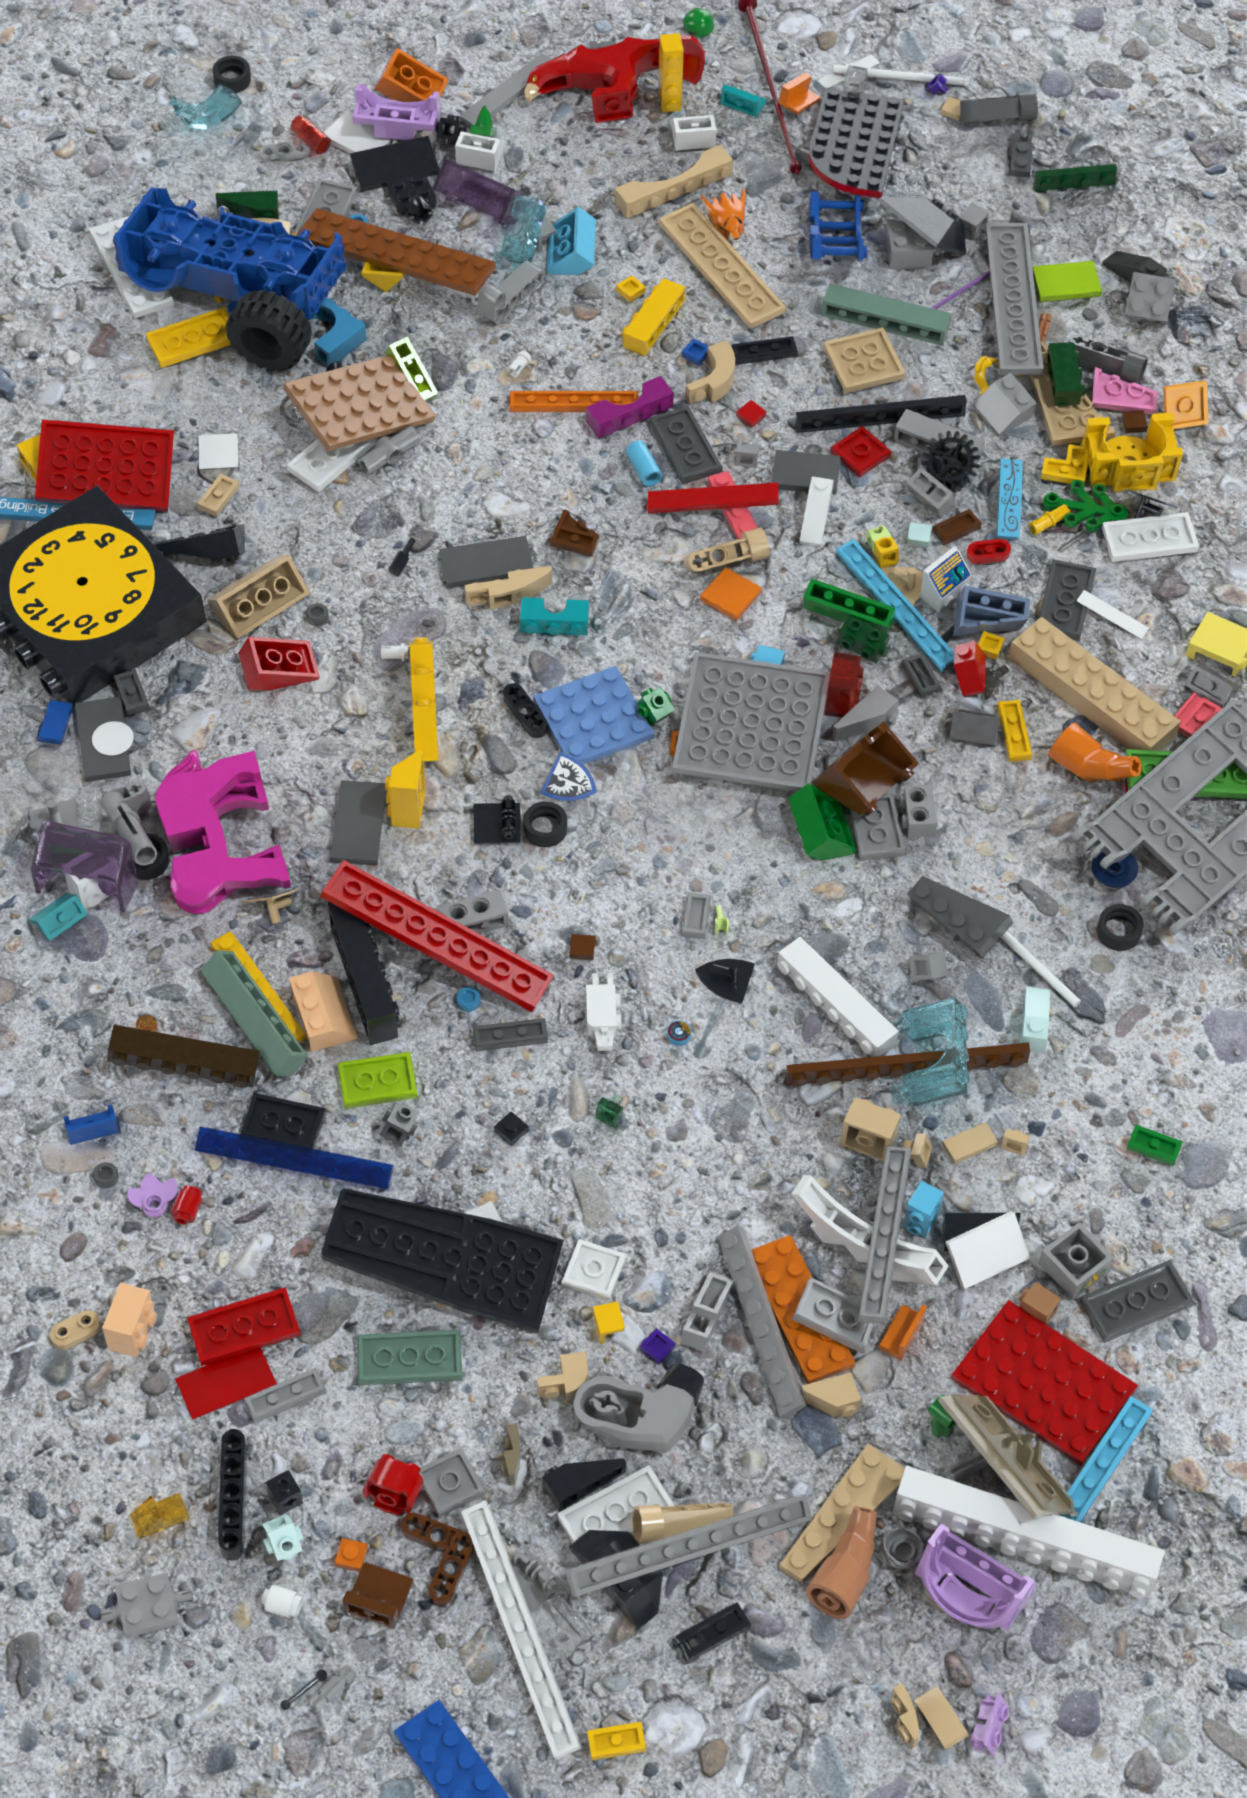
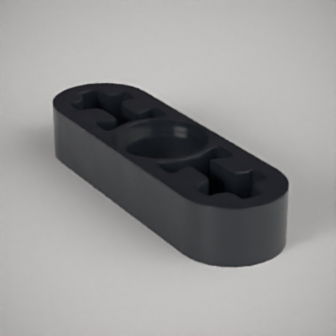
(525, 701)

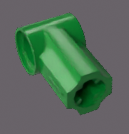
(941, 1421)

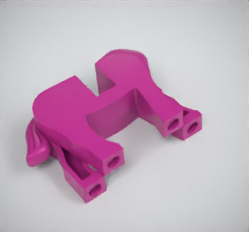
(190, 811)

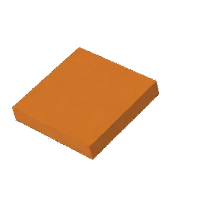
(731, 594)

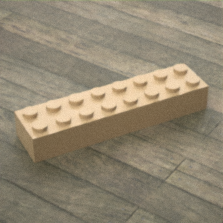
(1093, 688)

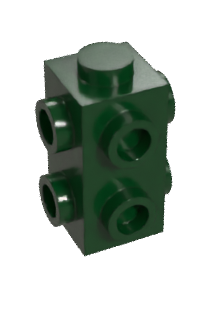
(863, 639)

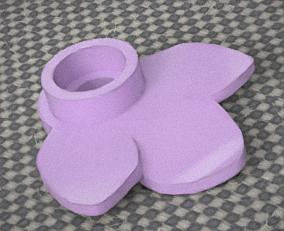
(152, 1193)

